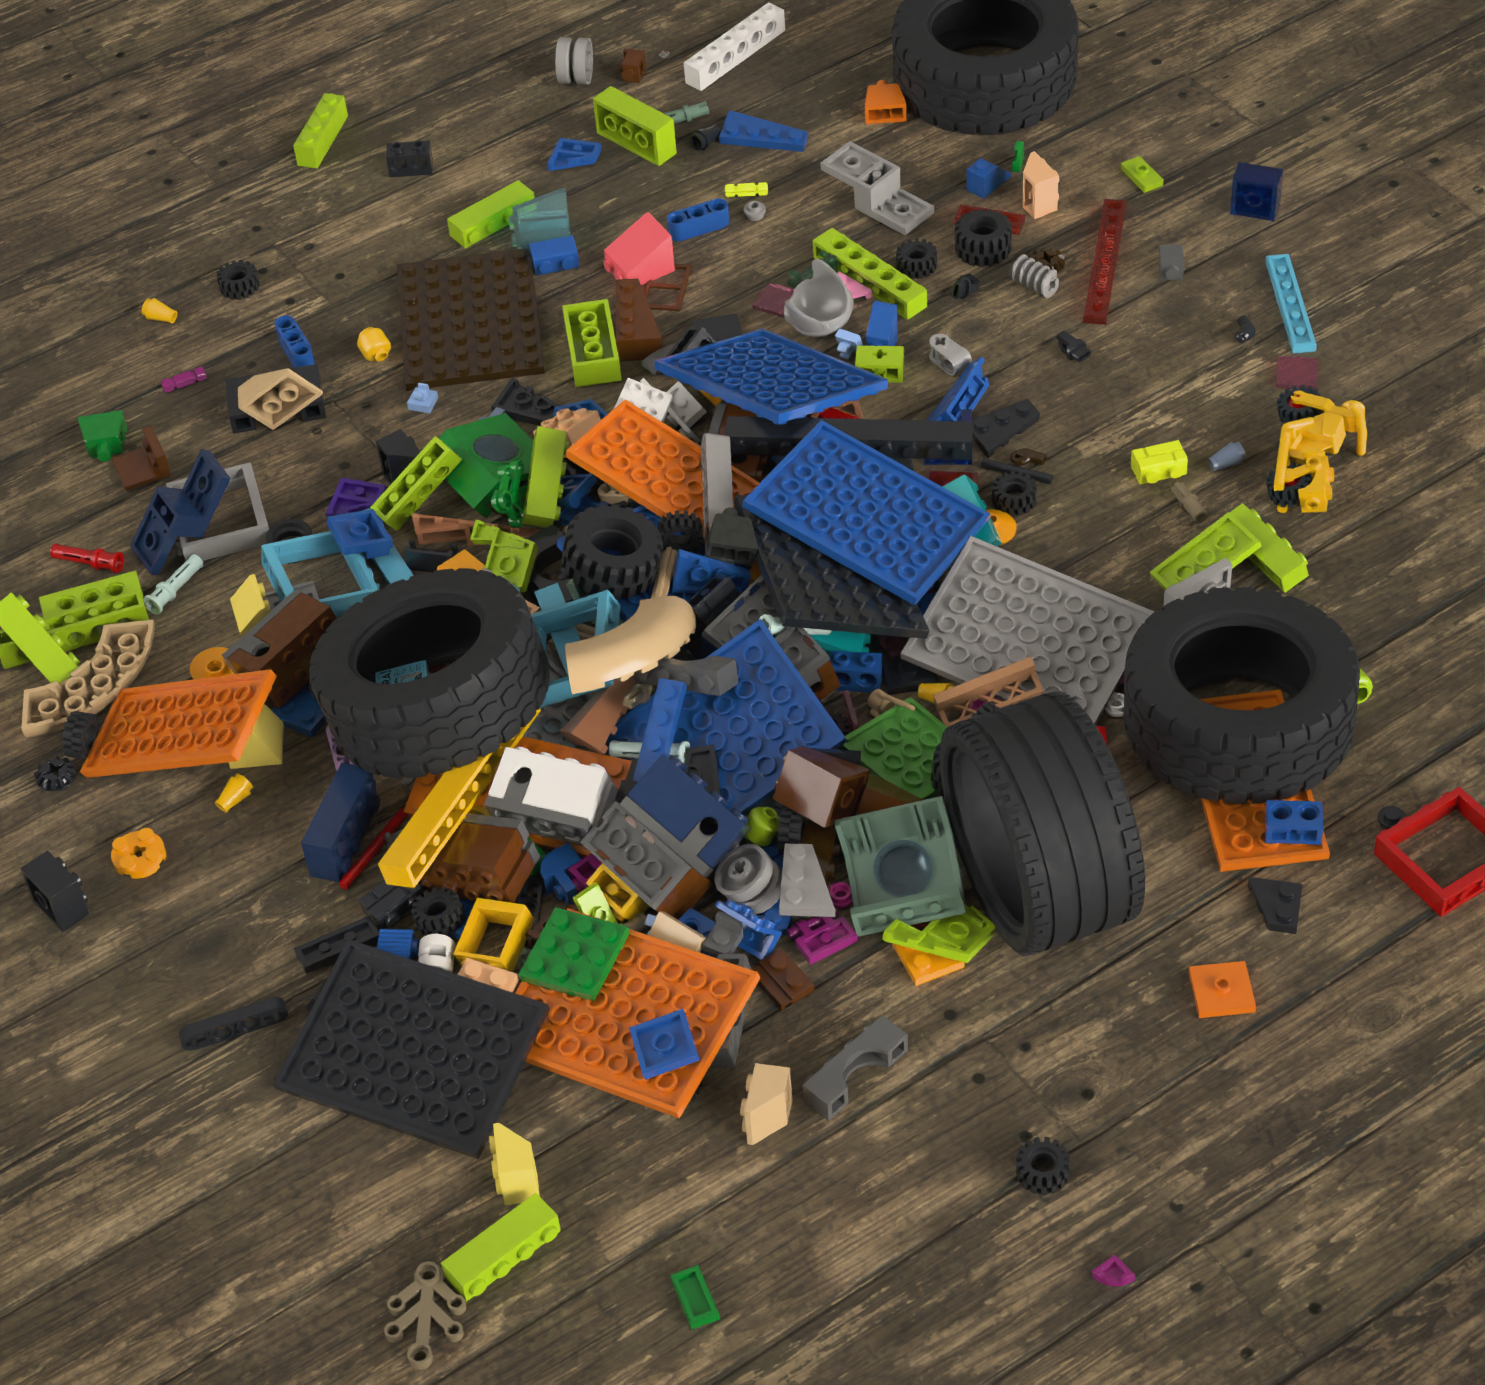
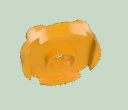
(138, 841)

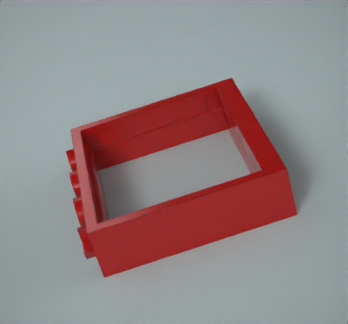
(1439, 899)

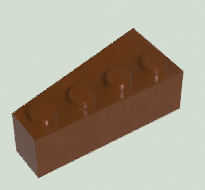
(635, 325)

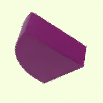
(1113, 1272)

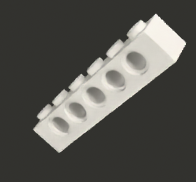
(734, 46)

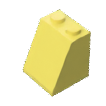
(264, 744)

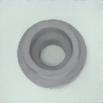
(754, 210)

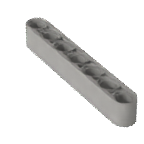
(715, 478)

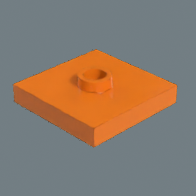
(1222, 989)

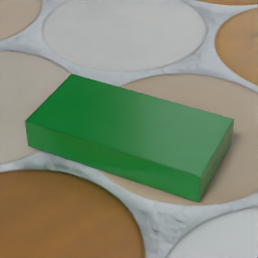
(694, 1297)

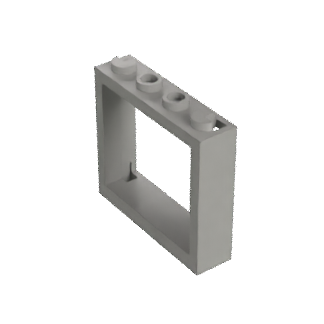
(234, 541)

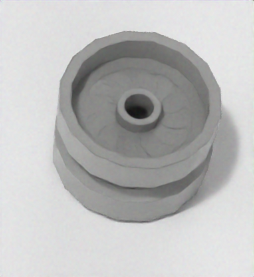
(574, 60)
(749, 878)

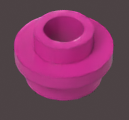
(841, 889)

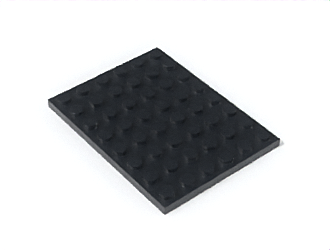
(824, 594)
(412, 1048)

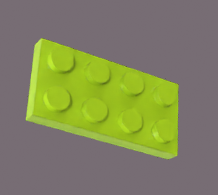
(1221, 540)

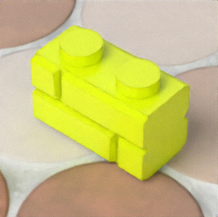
(1159, 462)

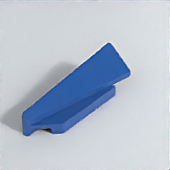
(963, 394)

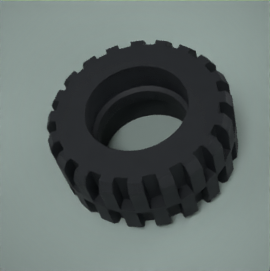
(614, 529)

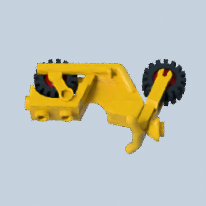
(1302, 466)

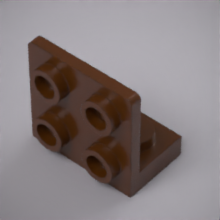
(142, 464)

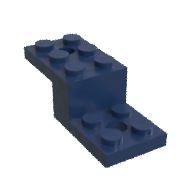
(180, 512)

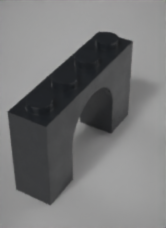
(243, 422)
(546, 555)

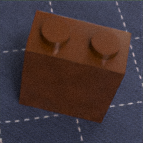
(820, 785)
(882, 795)

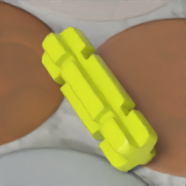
(746, 189)

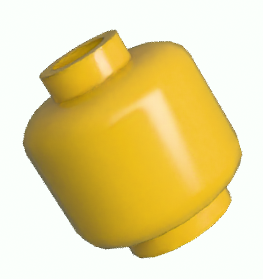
(373, 344)

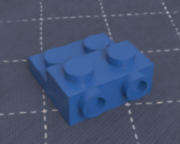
(360, 533)

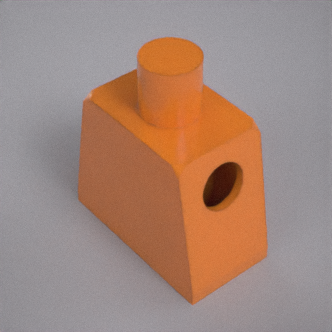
(884, 103)

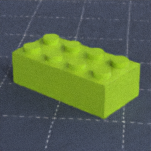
(635, 125)
(591, 343)

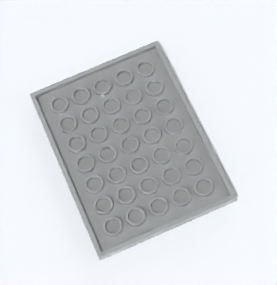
(1010, 609)

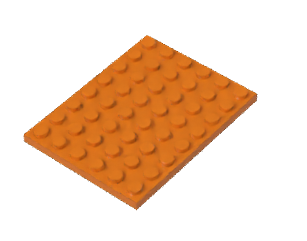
(648, 980)

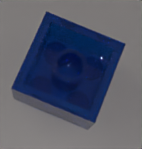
(1256, 191)

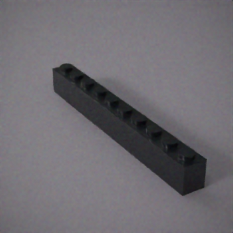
(890, 437)

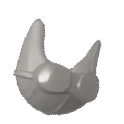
(819, 303)

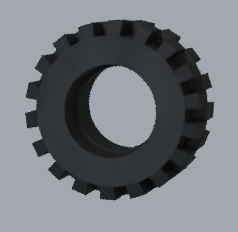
(983, 237)

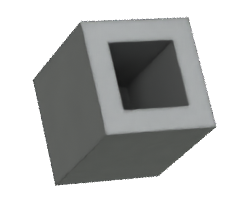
(1171, 262)

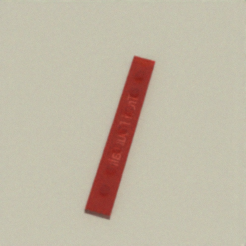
(1105, 262)

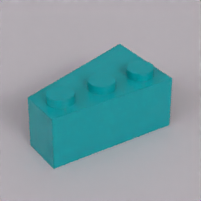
(967, 489)

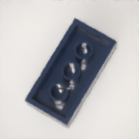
(340, 823)

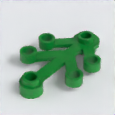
(503, 499)

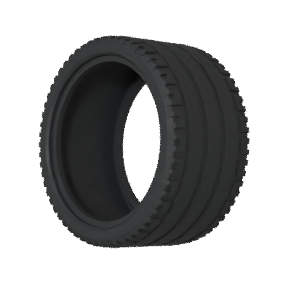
(1042, 822)

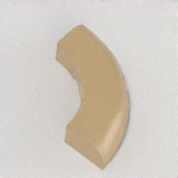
(649, 635)
(92, 685)

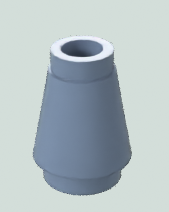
(1228, 456)

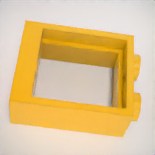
(495, 912)

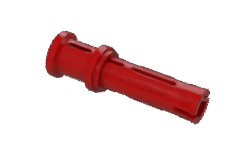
(97, 558)

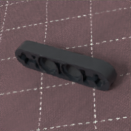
(204, 1034)

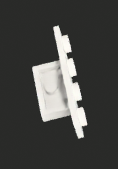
(683, 410)

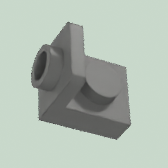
(724, 936)

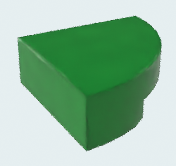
(1019, 156)

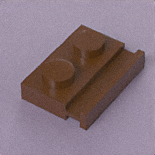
(783, 979)

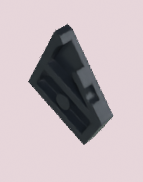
(1278, 903)

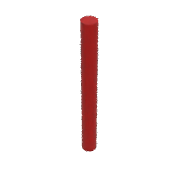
(372, 850)

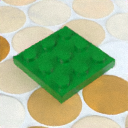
(574, 954)

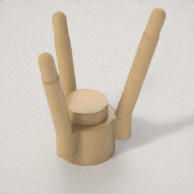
(882, 702)

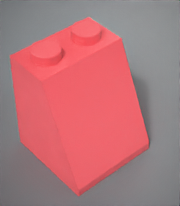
(641, 252)

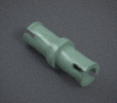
(687, 113)

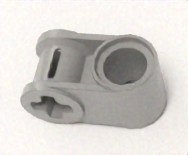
(948, 354)

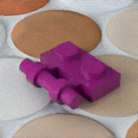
(823, 941)

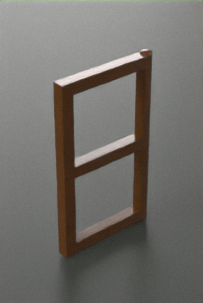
(682, 288)

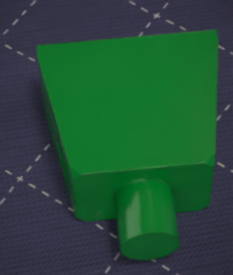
(104, 434)

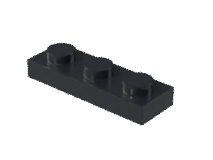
(329, 946)

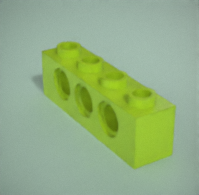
(416, 483)
(89, 593)

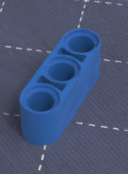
(698, 219)
(293, 342)

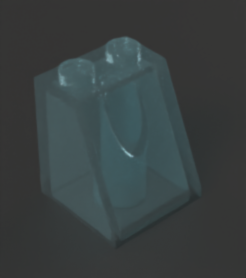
(540, 219)

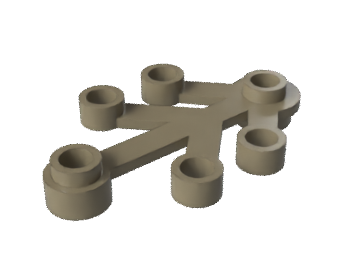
(424, 1311)

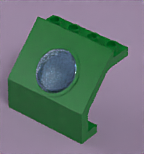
(484, 448)

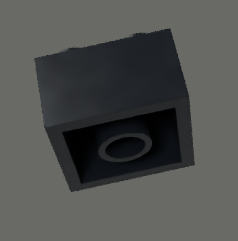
(55, 890)

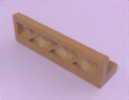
(989, 684)

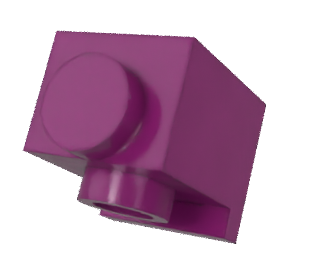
(583, 871)

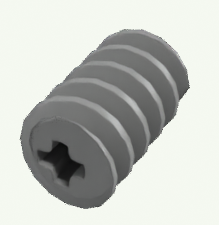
(1034, 276)

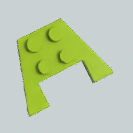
(508, 555)
(951, 937)

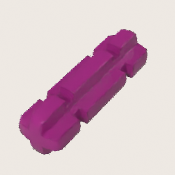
(183, 379)

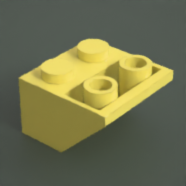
(249, 605)
(513, 1165)

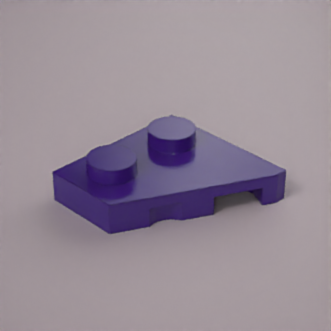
(354, 496)

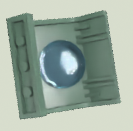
(901, 865)

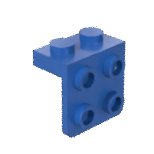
(758, 932)

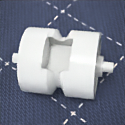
(437, 951)

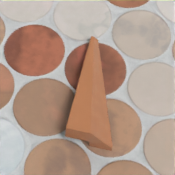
(442, 529)
(598, 717)

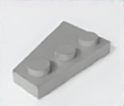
(803, 884)

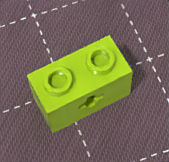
(882, 361)

